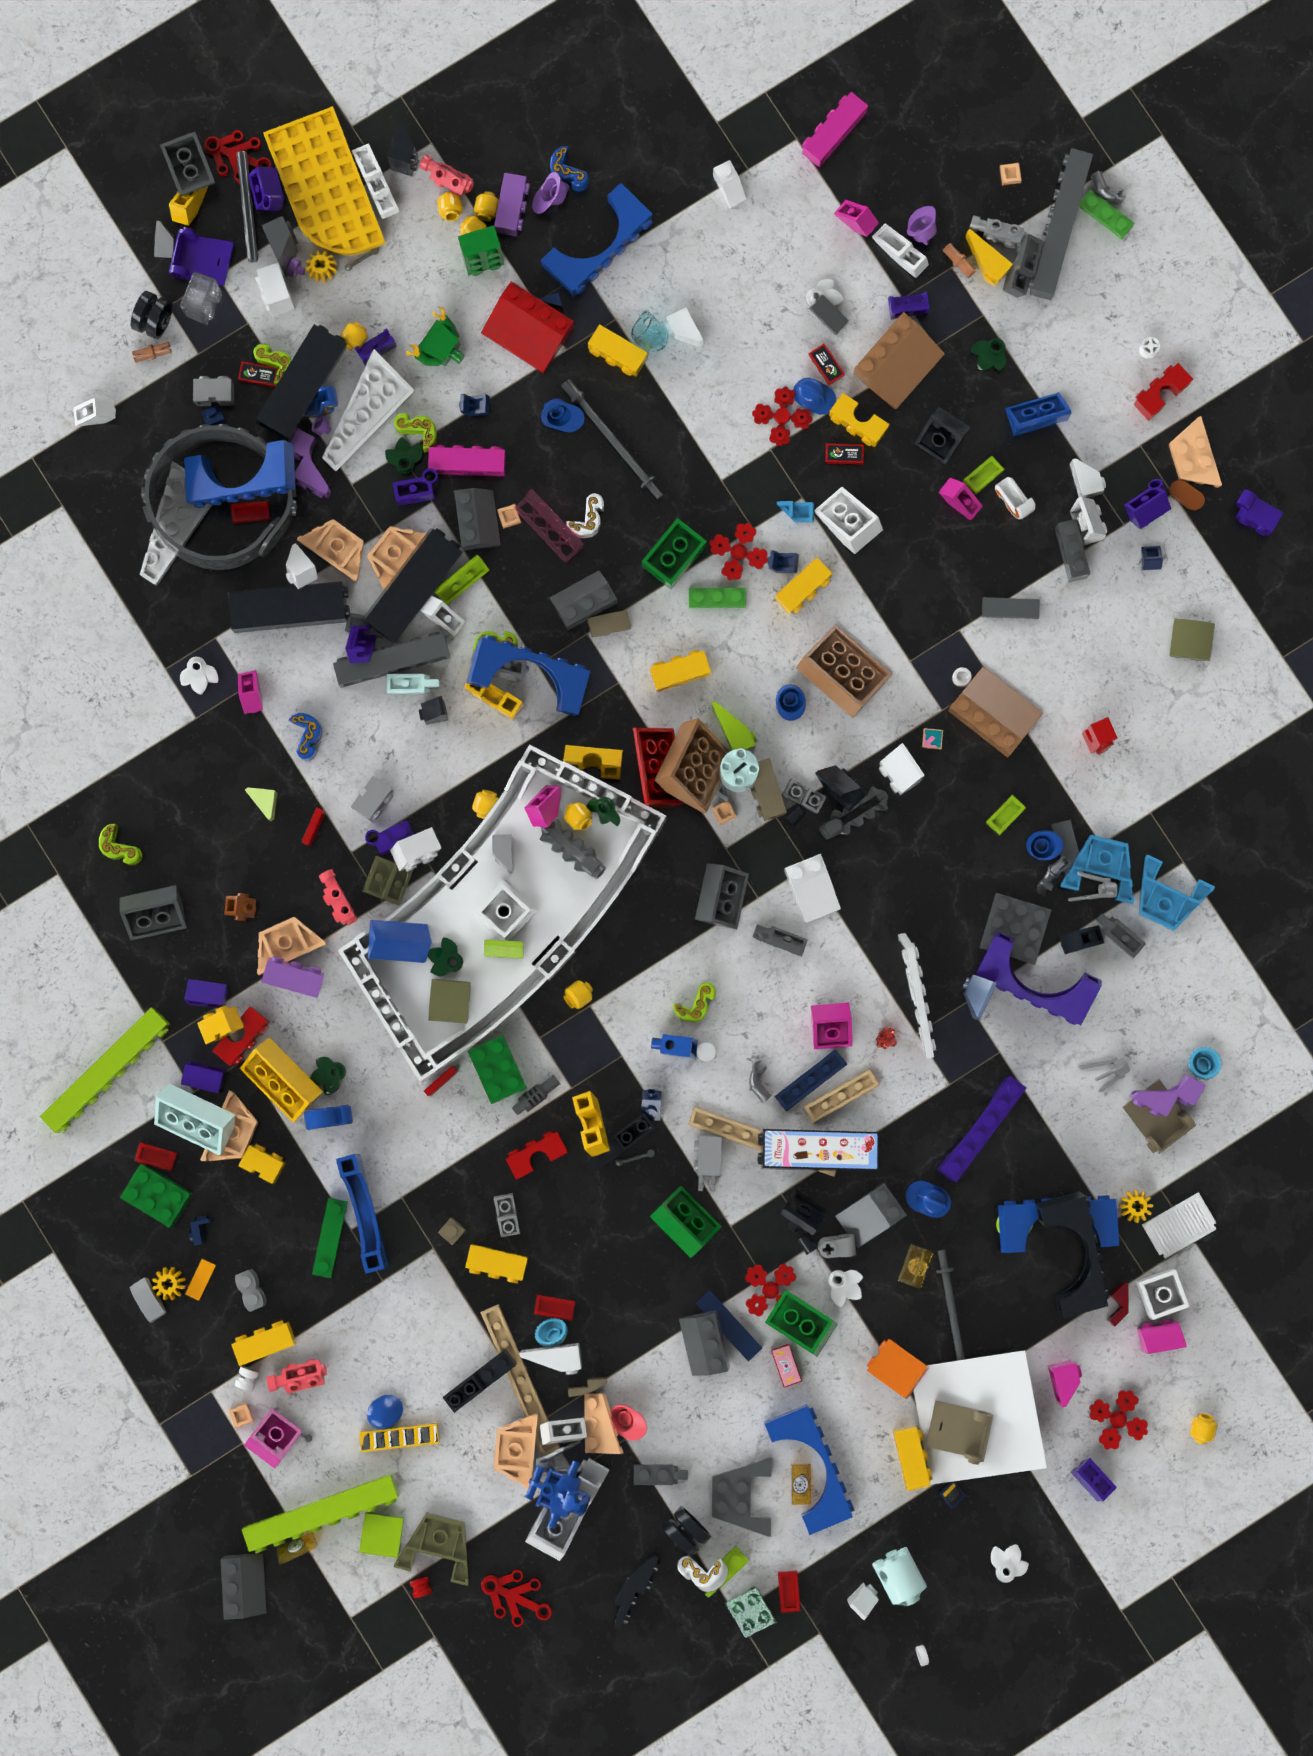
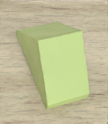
(264, 800)

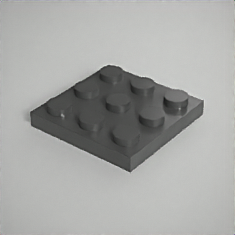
(1020, 921)

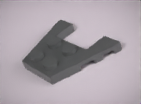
(733, 1496)

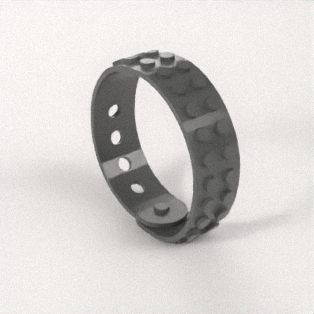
(190, 438)

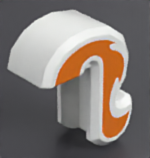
(1014, 498)

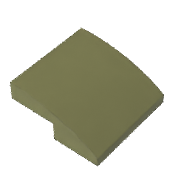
(1192, 639)
(387, 881)
(449, 1001)

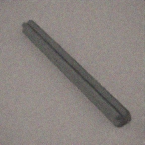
(247, 207)

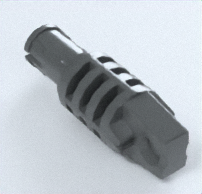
(535, 1095)

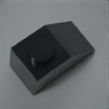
(433, 711)
(1081, 939)

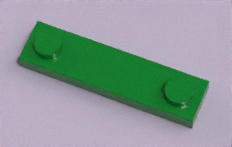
(329, 1238)

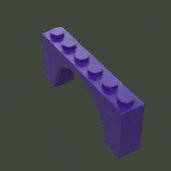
(1070, 1003)
(999, 1106)

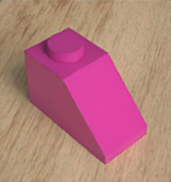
(857, 217)
(960, 498)
(250, 692)
(544, 806)

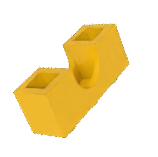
(869, 431)
(497, 699)
(606, 760)
(594, 1132)

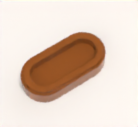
(1186, 495)

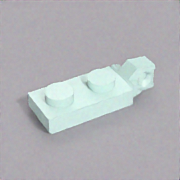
(411, 684)

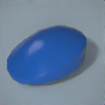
(790, 702)
(1044, 845)
(385, 1411)

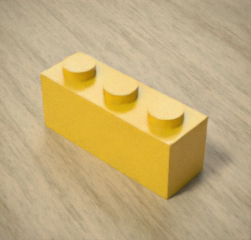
(617, 351)
(804, 586)
(680, 670)
(496, 1263)
(263, 1342)
(912, 1458)

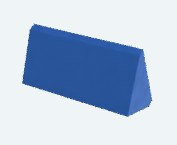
(1038, 413)
(398, 941)

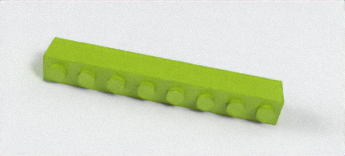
(105, 1071)
(321, 1512)

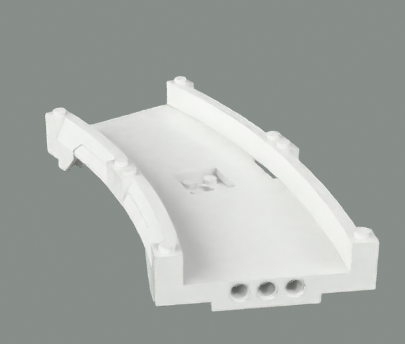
(543, 902)

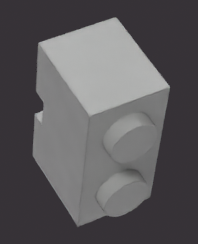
(213, 390)
(374, 798)

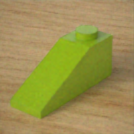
(735, 731)

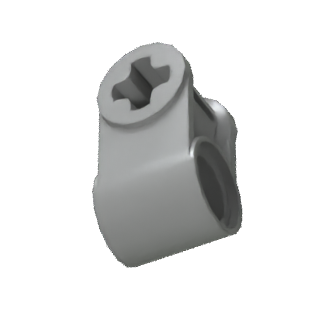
(840, 1246)

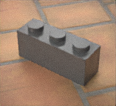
(1072, 550)

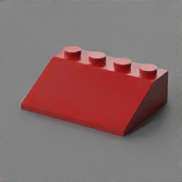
(527, 327)
(651, 750)

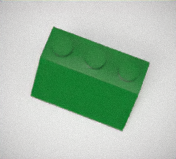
(685, 1221)

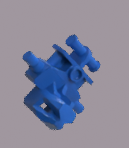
(559, 1493)

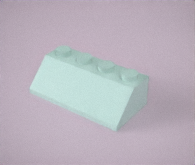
(193, 1118)

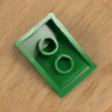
(801, 1323)

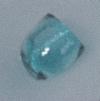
(649, 337)

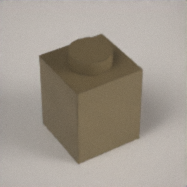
(452, 1231)

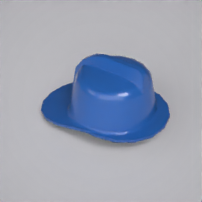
(814, 395)
(562, 416)
(928, 1199)

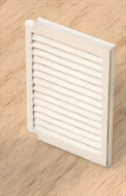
(1180, 1226)

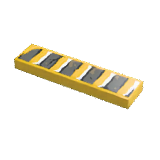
(399, 1437)

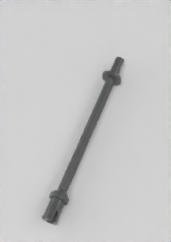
(578, 397)
(950, 1303)

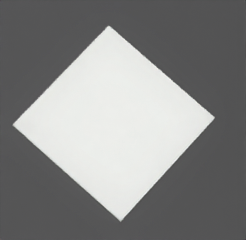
(992, 1385)

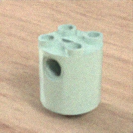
(739, 770)
(900, 1577)

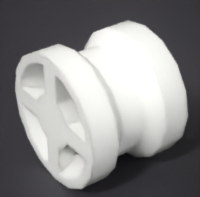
(1151, 344)

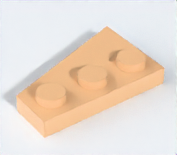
(599, 1426)

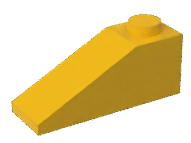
(186, 207)
(990, 262)

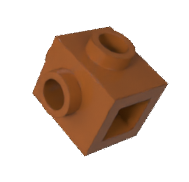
(240, 906)

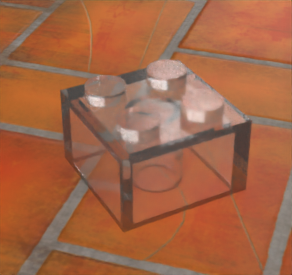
(201, 298)

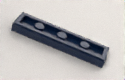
(810, 1080)
(730, 1326)

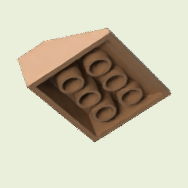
(898, 361)
(843, 671)
(995, 711)
(693, 765)

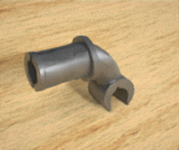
(1103, 190)
(1054, 871)
(755, 1083)

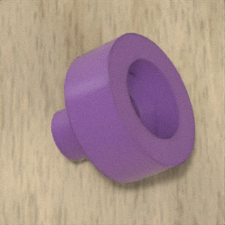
(294, 268)
(321, 425)

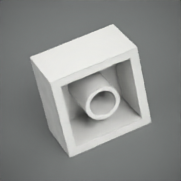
(274, 289)
(415, 849)
(1162, 1294)

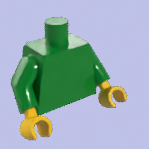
(439, 343)

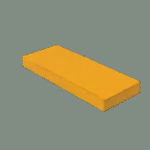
(200, 1279)

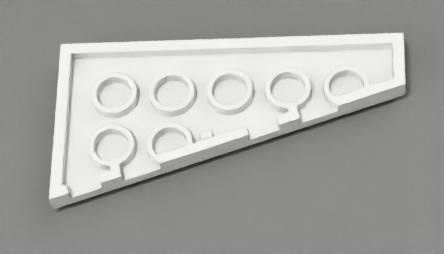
(371, 403)
(178, 522)
(917, 992)

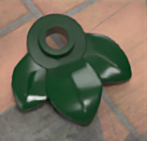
(988, 356)
(404, 454)
(605, 809)
(442, 956)
(325, 1076)

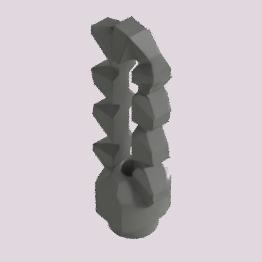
(835, 826)
(589, 864)

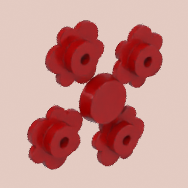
(782, 416)
(738, 551)
(770, 1289)
(1118, 1419)

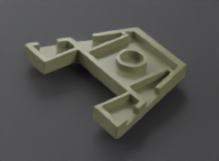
(439, 1538)

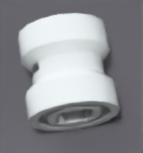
(246, 1378)

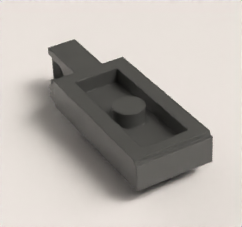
(1121, 935)
(781, 939)
(658, 1474)

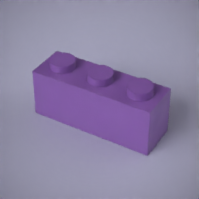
(511, 204)
(293, 976)

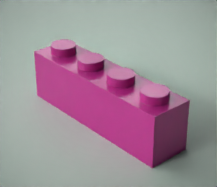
(835, 129)
(467, 460)

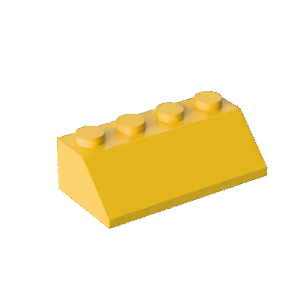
(281, 1079)

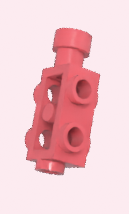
(449, 178)
(338, 903)
(299, 1377)

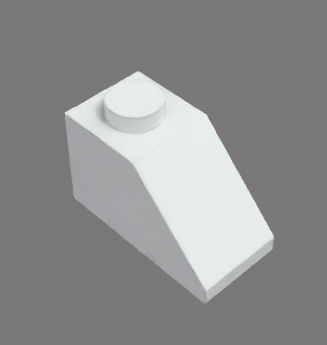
(729, 184)
(683, 328)
(94, 412)
(1086, 479)
(300, 568)
(442, 615)
(863, 1600)

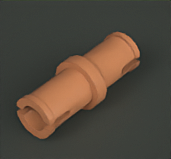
(959, 260)
(152, 352)

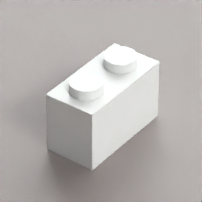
(563, 1431)

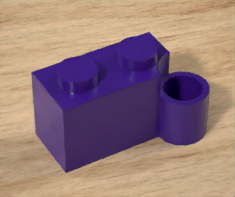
(266, 189)
(415, 489)
(1148, 505)
(1257, 513)
(390, 836)

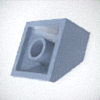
(977, 994)

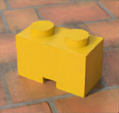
(218, 1025)
(258, 1160)

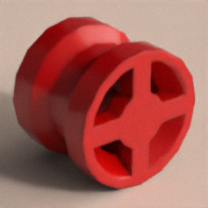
(420, 1587)

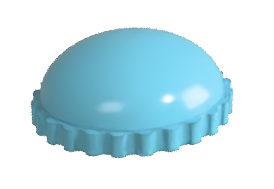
(1204, 1063)
(551, 1332)

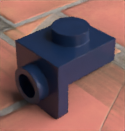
(474, 405)
(213, 416)
(783, 562)
(651, 1104)
(196, 1233)

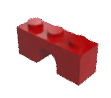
(1174, 379)
(1100, 736)
(254, 1025)
(521, 1160)

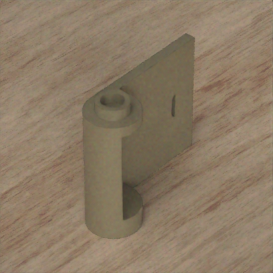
(1160, 1131)
(962, 1432)

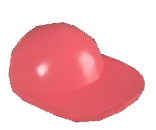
(628, 1422)

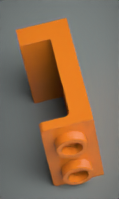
(897, 1368)

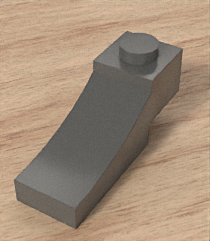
(1024, 266)

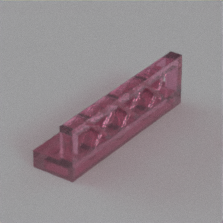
(554, 521)

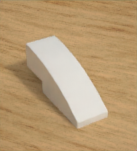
(901, 250)

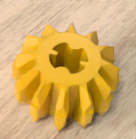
(323, 260)
(1139, 1200)
(165, 1276)

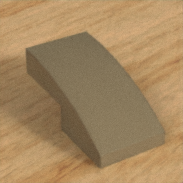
(609, 623)
(593, 1384)

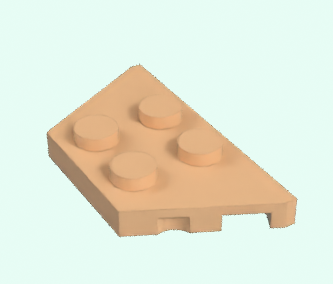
(1194, 456)
(336, 546)
(392, 552)
(286, 940)
(243, 1131)
(516, 1449)

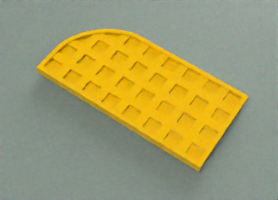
(324, 184)

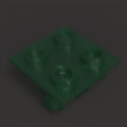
(751, 1612)

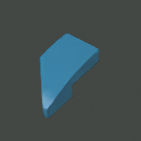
(798, 511)

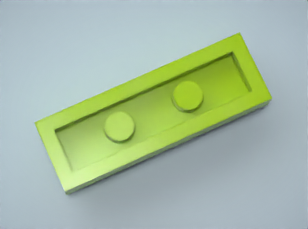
(461, 580)

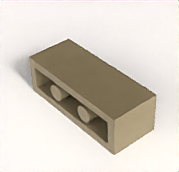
(768, 792)

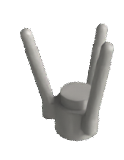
(1105, 890)
(1118, 1069)
(548, 1460)

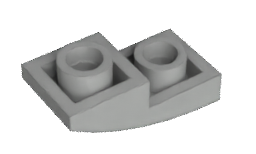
(803, 796)
(506, 1215)
(148, 1302)

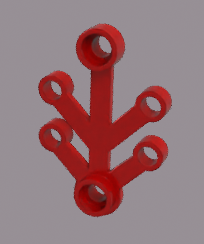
(232, 152)
(512, 1596)

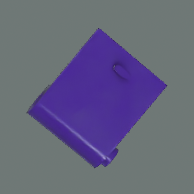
(200, 255)

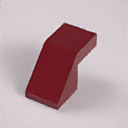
(1121, 1297)

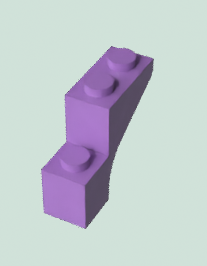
(307, 473)
(1162, 1101)

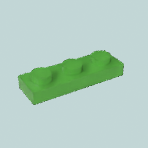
(1106, 214)
(717, 597)

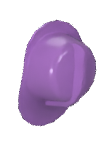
(550, 193)
(922, 224)

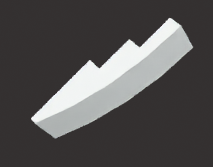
(375, 181)

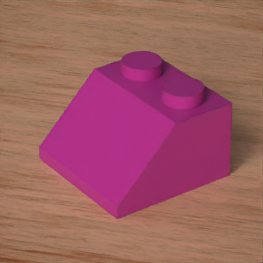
(831, 1025)
(1161, 1336)
(1065, 1380)
(273, 1438)

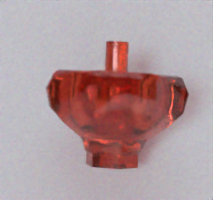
(886, 1038)

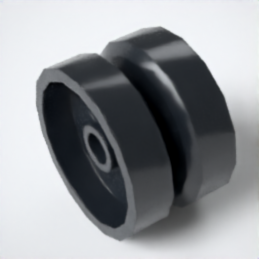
(151, 314)
(684, 1533)

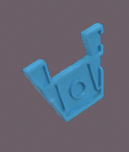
(1105, 859)
(1164, 903)

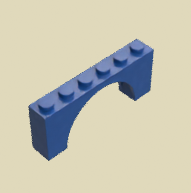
(577, 272)
(275, 476)
(568, 679)
(1017, 1220)
(372, 1246)
(832, 1505)

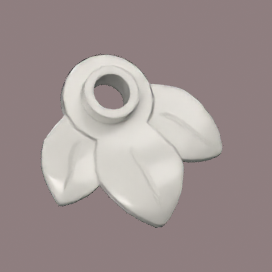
(826, 288)
(198, 678)
(846, 1288)
(1008, 1560)

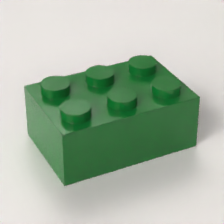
(481, 251)
(674, 553)
(497, 1069)
(156, 1195)

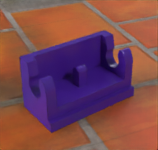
(910, 305)
(381, 343)
(360, 646)
(206, 994)
(203, 1076)
(1093, 1480)

